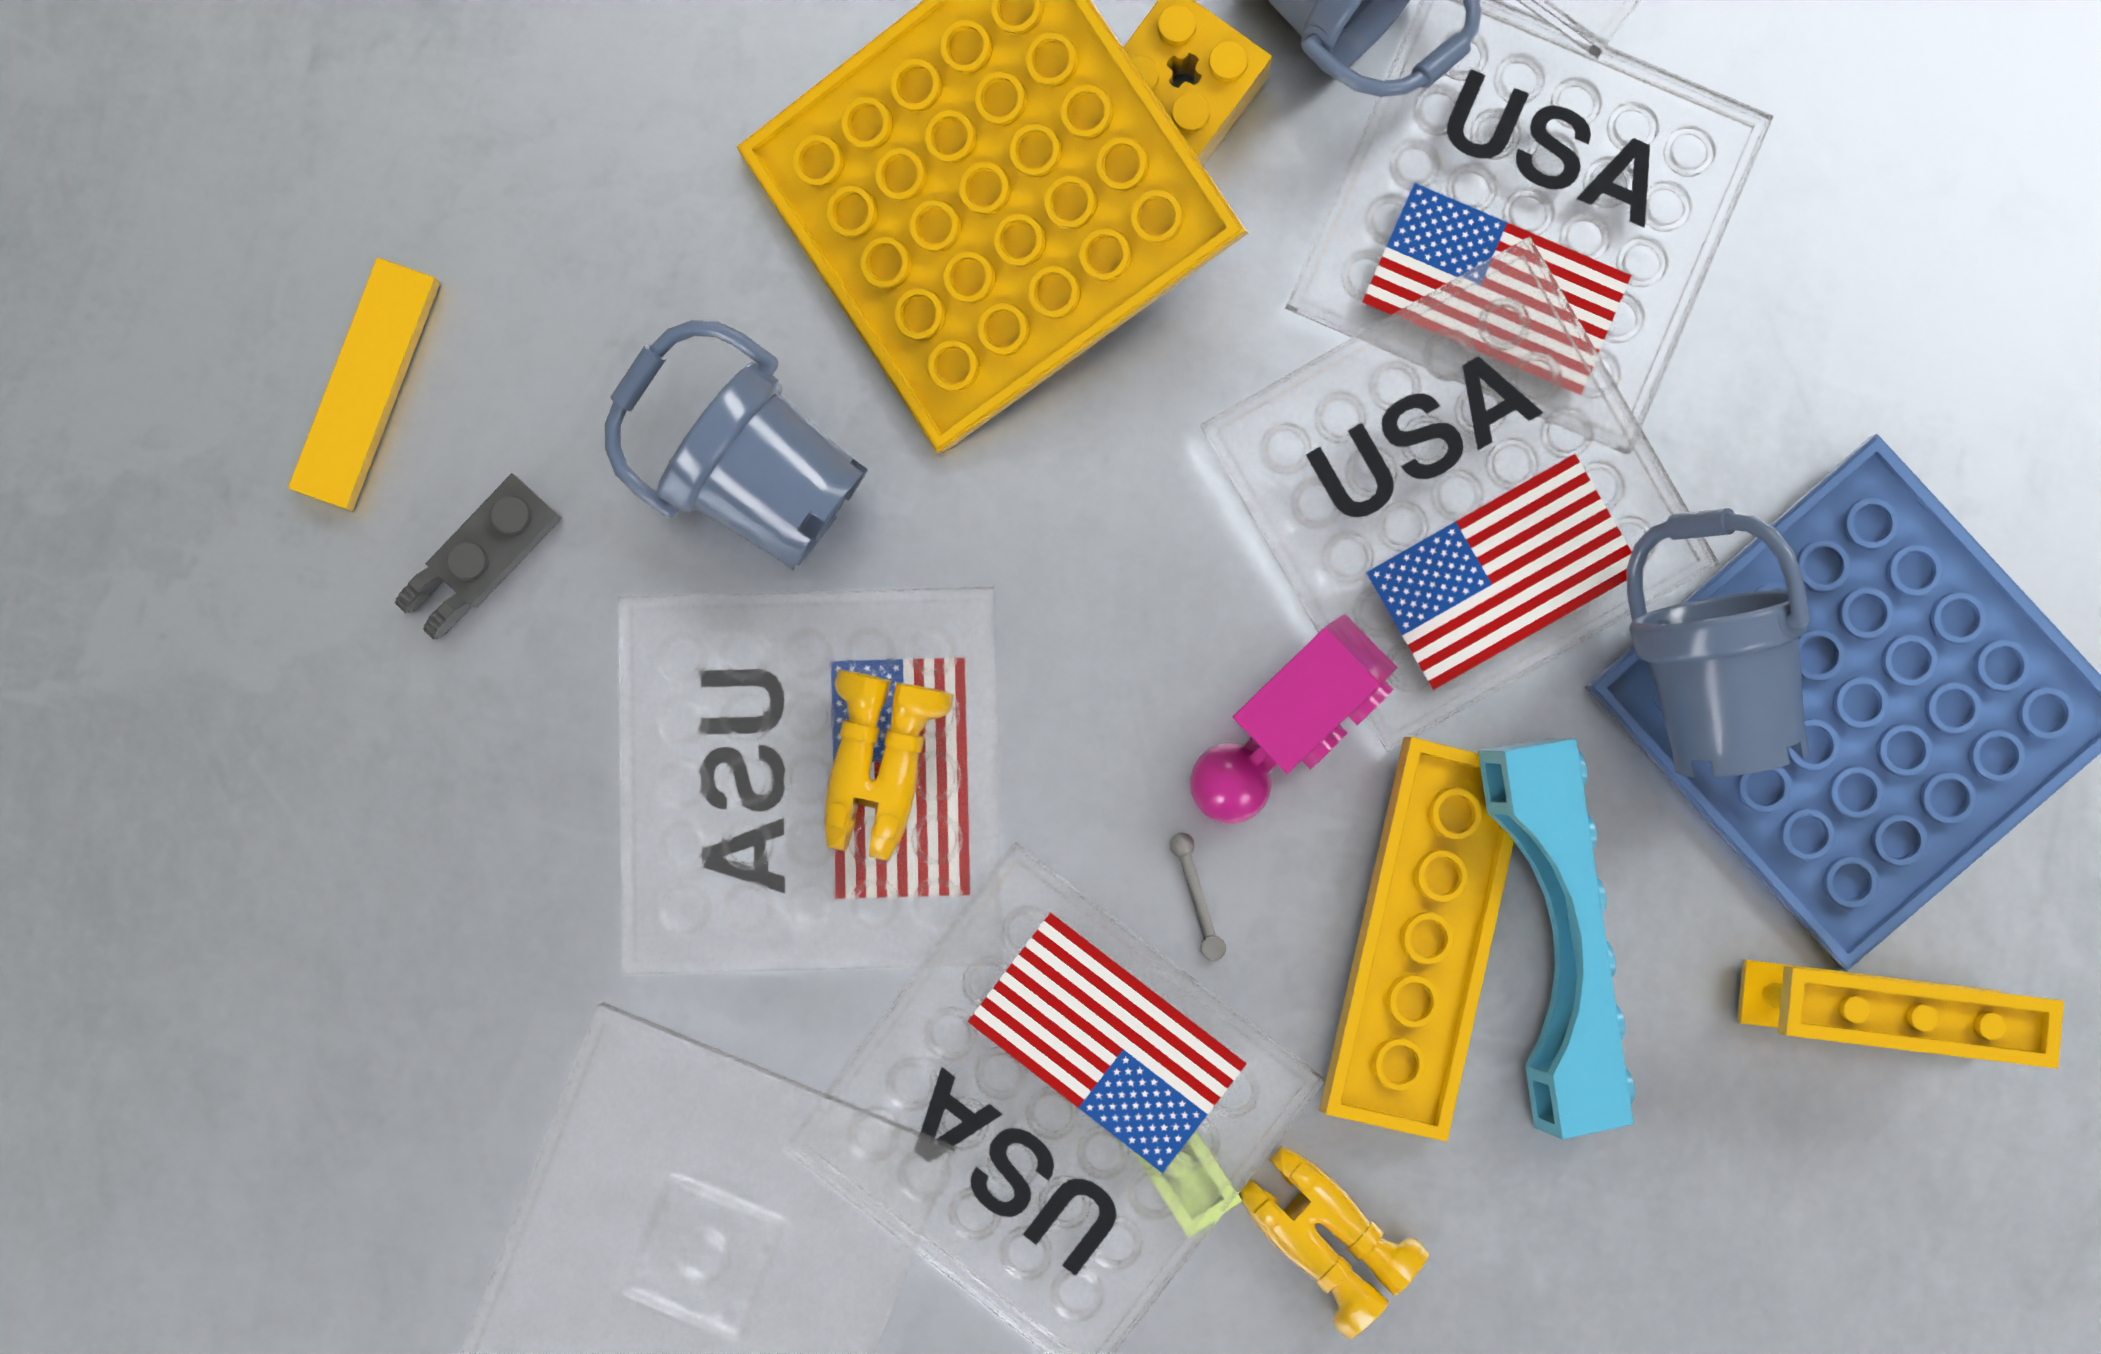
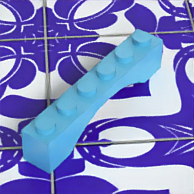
(1578, 1062)

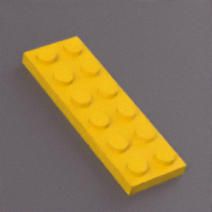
(1420, 947)

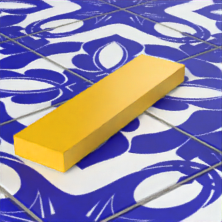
(364, 384)

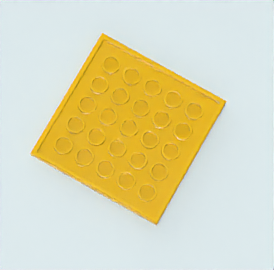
(989, 198)

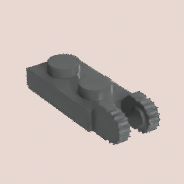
(480, 554)

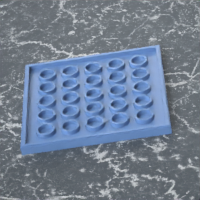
(1927, 706)

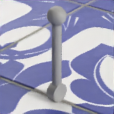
(1211, 946)

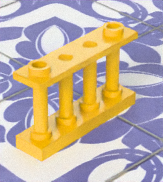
(1901, 1013)

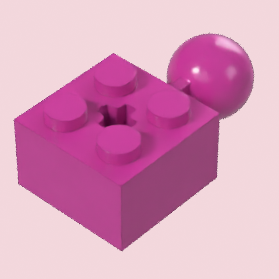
(1293, 720)

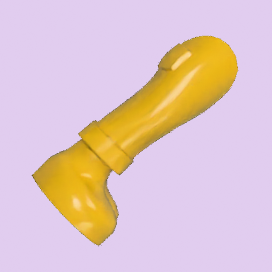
(897, 777)
(1296, 1237)

